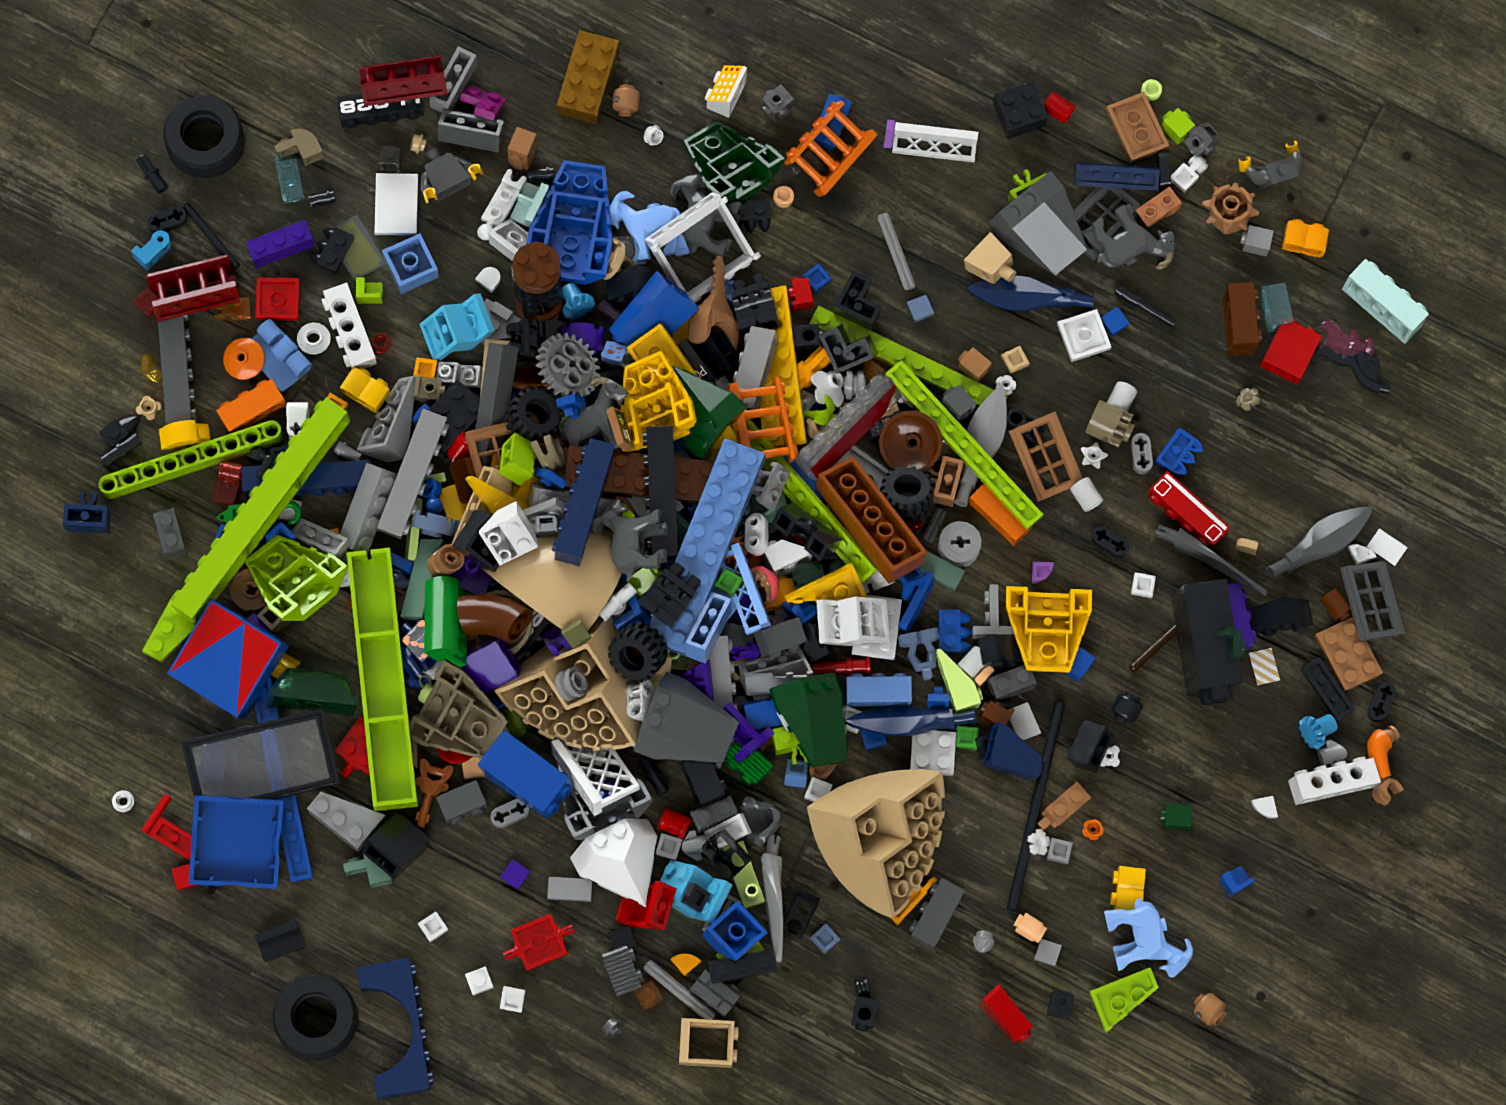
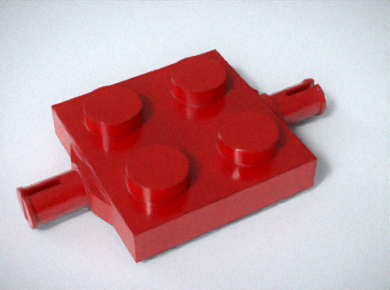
(354, 750)
(538, 942)

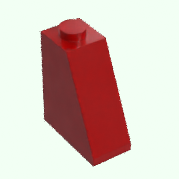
(1006, 1015)

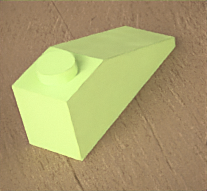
(959, 686)

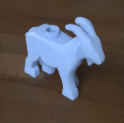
(645, 223)
(1148, 937)

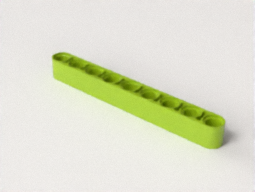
(182, 467)

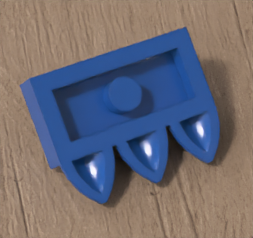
(1177, 451)
(951, 631)

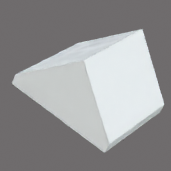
(508, 238)

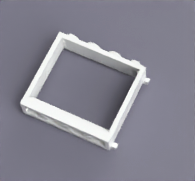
(685, 221)

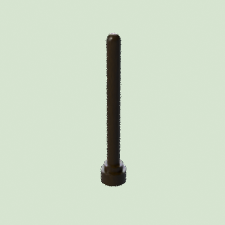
(1153, 648)

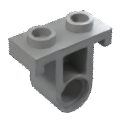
(770, 485)

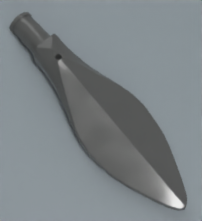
(1323, 540)
(1191, 546)

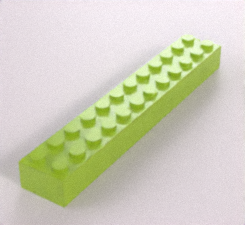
(261, 510)
(382, 680)

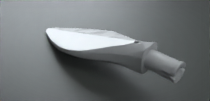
(988, 430)
(773, 894)

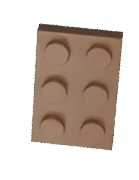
(1137, 127)
(1347, 655)

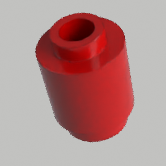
(458, 448)

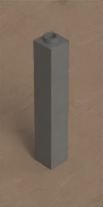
(495, 393)

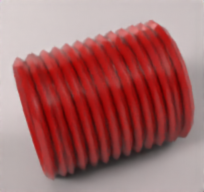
(1059, 107)
(674, 823)

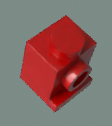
(800, 293)

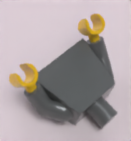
(1276, 171)
(446, 175)

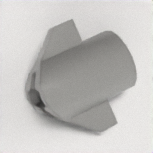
(1331, 753)
(693, 845)

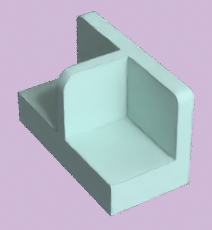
(529, 203)

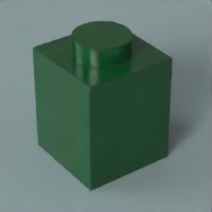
(1176, 817)

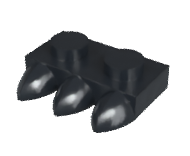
(755, 211)
(332, 250)

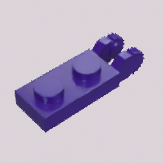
(555, 640)

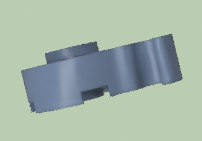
(435, 524)

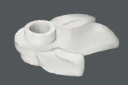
(830, 384)

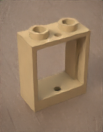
(704, 1023)

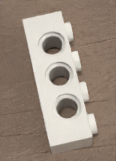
(342, 296)
(1305, 792)

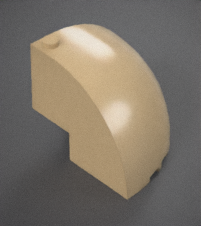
(559, 588)
(588, 721)
(881, 834)

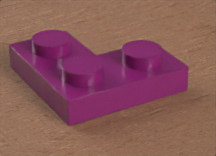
(487, 104)

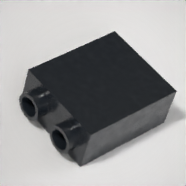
(1206, 663)

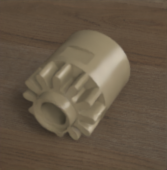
(1110, 424)

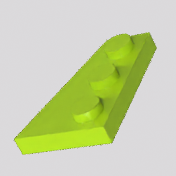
(167, 634)
(1121, 996)

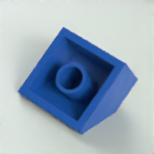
(734, 932)

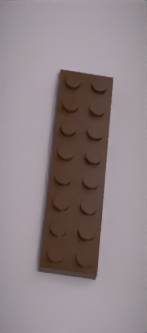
(628, 474)

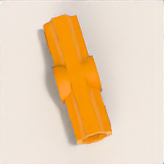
(815, 362)

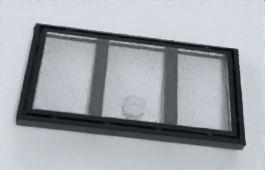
(263, 759)

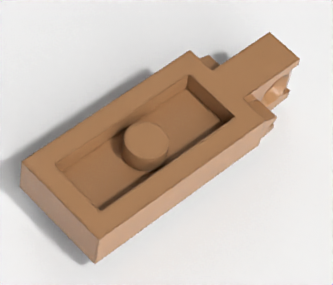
(1064, 807)

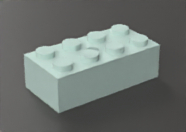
(1385, 300)

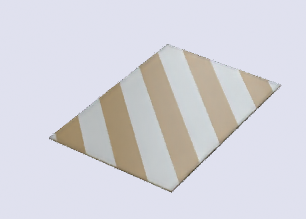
(1264, 666)

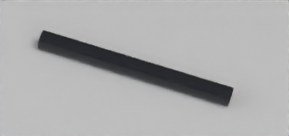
(210, 234)

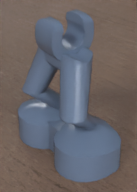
(922, 637)

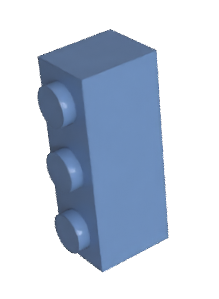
(708, 627)
(878, 690)

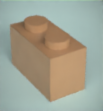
(522, 149)

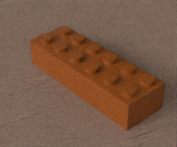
(870, 519)

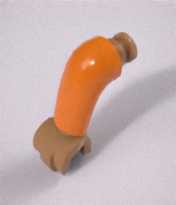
(1378, 748)

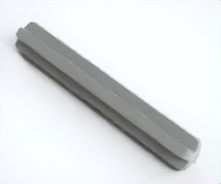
(896, 251)
(679, 990)

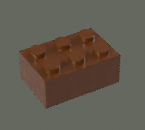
(1241, 319)

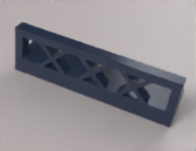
(1117, 176)

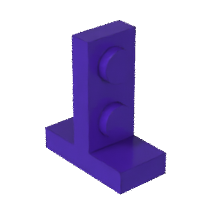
(747, 735)

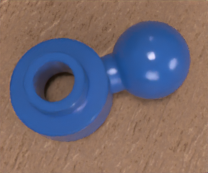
(431, 493)

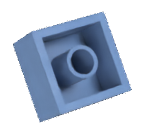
(410, 263)

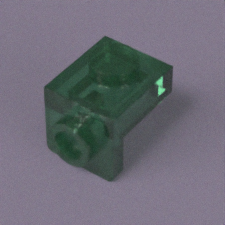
(1237, 646)

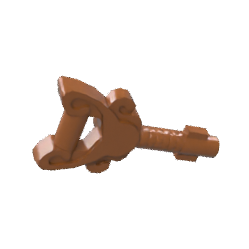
(431, 788)

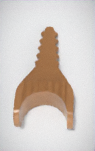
(714, 311)

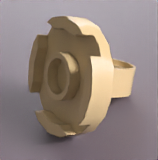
(616, 258)

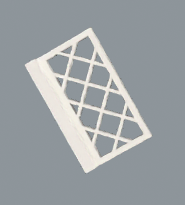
(581, 781)

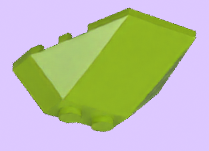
(295, 578)

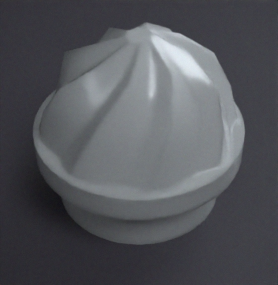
(983, 941)

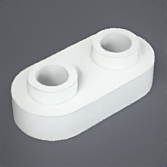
(756, 532)

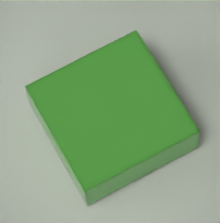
(729, 582)
(966, 737)

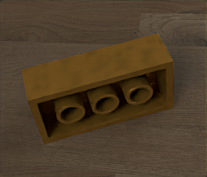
(588, 77)

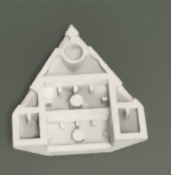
(619, 858)

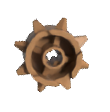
(1230, 208)

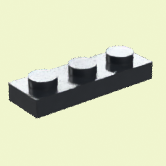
(1327, 689)
(747, 966)

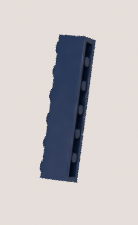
(326, 478)
(584, 502)

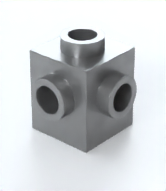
(777, 103)
(1202, 139)

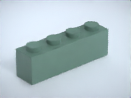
(414, 603)

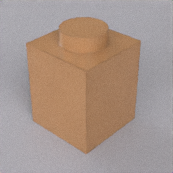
(974, 364)

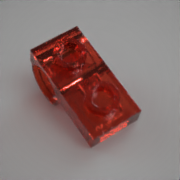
(228, 483)

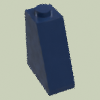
(1011, 754)

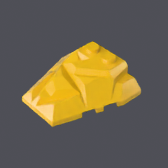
(655, 399)

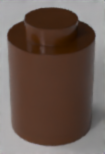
(1336, 605)

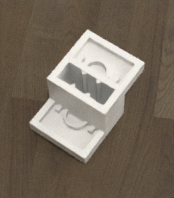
(853, 621)

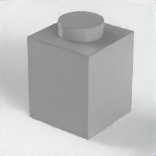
(1256, 240)

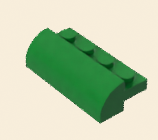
(442, 628)

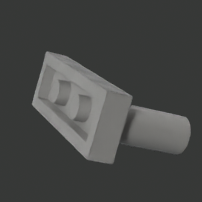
(321, 539)

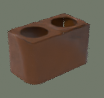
(460, 472)

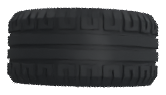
(204, 110)
(302, 990)

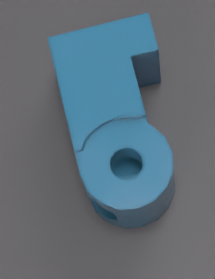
(153, 250)

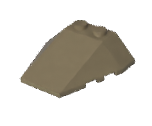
(457, 715)

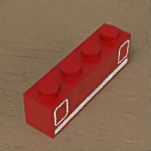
(1188, 510)

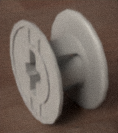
(968, 537)

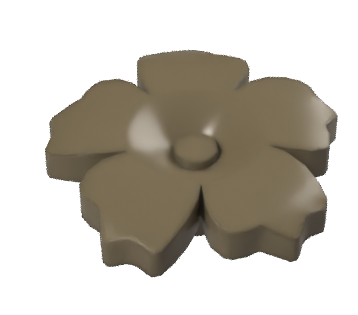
(1248, 398)

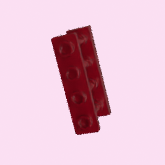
(402, 80)
(197, 300)

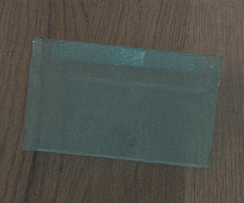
(289, 180)
(1276, 306)

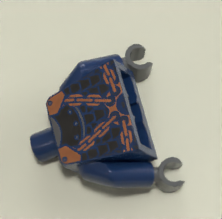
(413, 651)

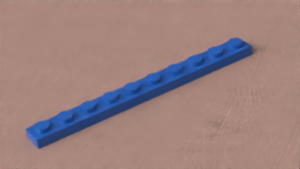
(292, 830)

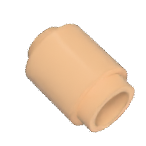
(1030, 927)

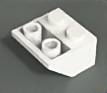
(509, 534)

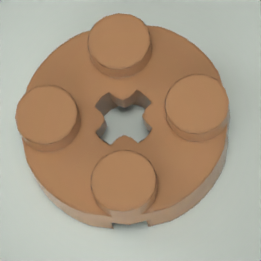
(241, 599)

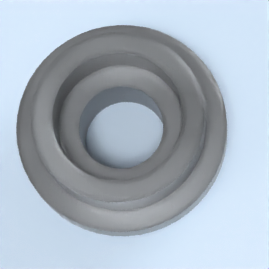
(612, 1028)

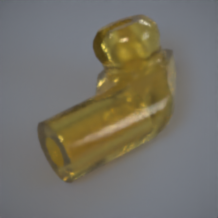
(148, 371)

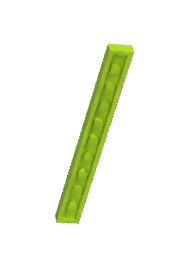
(892, 353)
(965, 446)
(806, 499)

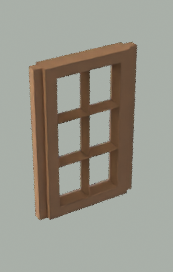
(491, 432)
(1029, 465)

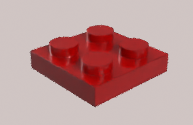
(277, 299)

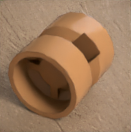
(445, 561)

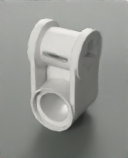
(296, 414)
(639, 699)

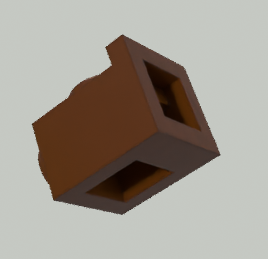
(995, 713)

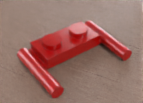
(166, 832)

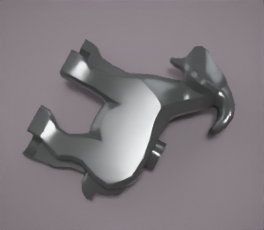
(699, 233)
(629, 536)

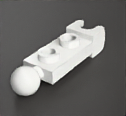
(501, 203)

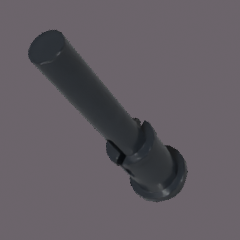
(1135, 300)

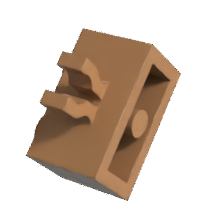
(947, 480)

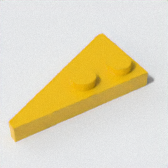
(491, 497)
(834, 586)

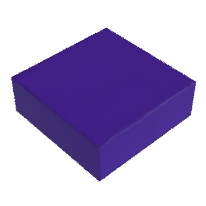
(515, 875)

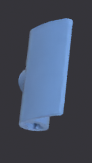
(282, 358)

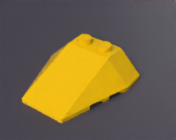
(1048, 626)

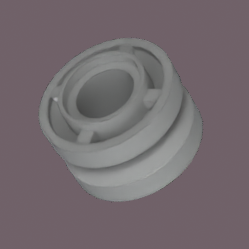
(853, 383)
(571, 684)

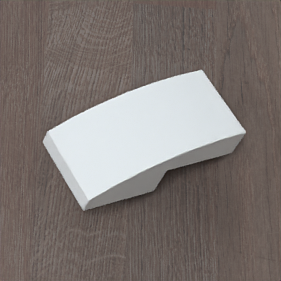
(468, 375)

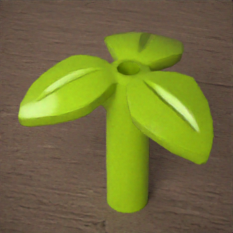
(822, 417)

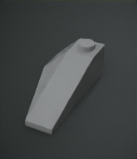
(391, 431)

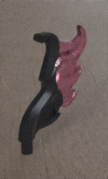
(1352, 352)

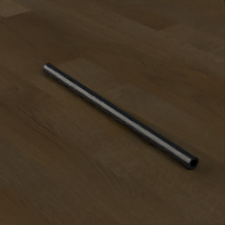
(1035, 806)

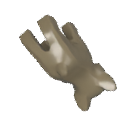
(555, 458)

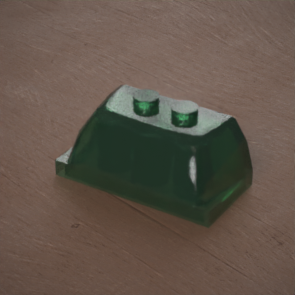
(313, 690)

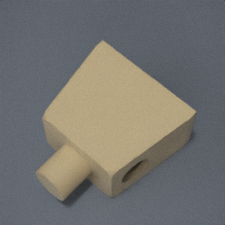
(990, 260)

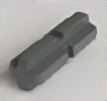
(932, 529)

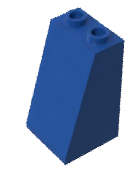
(655, 304)
(525, 775)

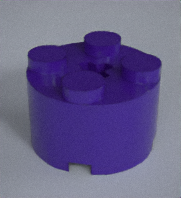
(589, 335)

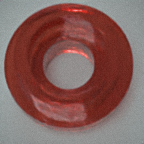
(380, 337)

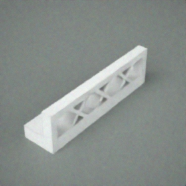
(935, 134)

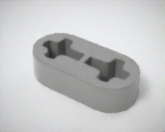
(1146, 453)
(512, 817)

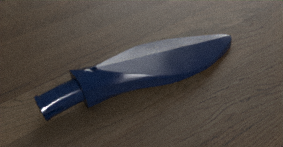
(1027, 294)
(908, 720)

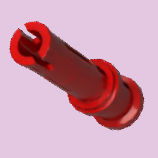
(848, 667)

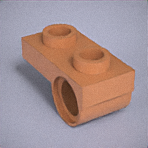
(1160, 206)

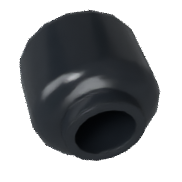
(1127, 707)

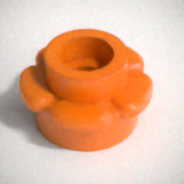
(1096, 824)

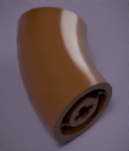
(493, 616)

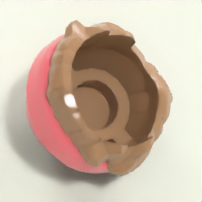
(766, 583)

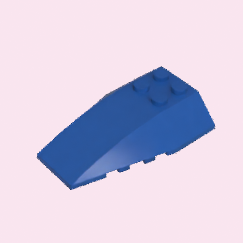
(576, 222)

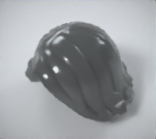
(761, 818)

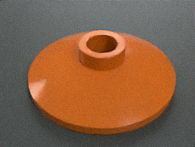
(253, 360)

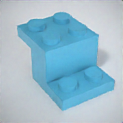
(457, 327)
(681, 874)

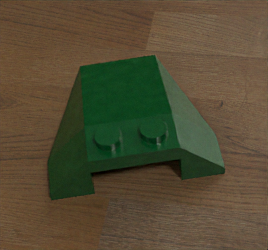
(731, 162)
(713, 412)
(816, 716)

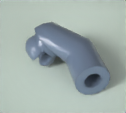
(400, 580)

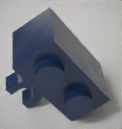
(86, 517)

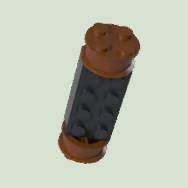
(537, 282)

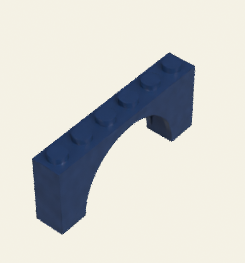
(411, 1073)

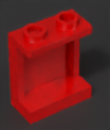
(1291, 351)
(655, 914)

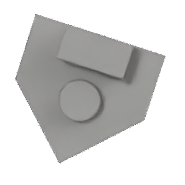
(500, 318)

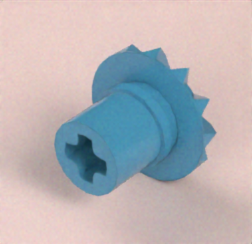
(576, 302)
(1316, 730)

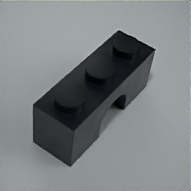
(795, 521)

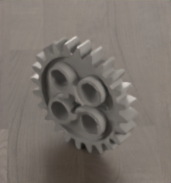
(567, 365)

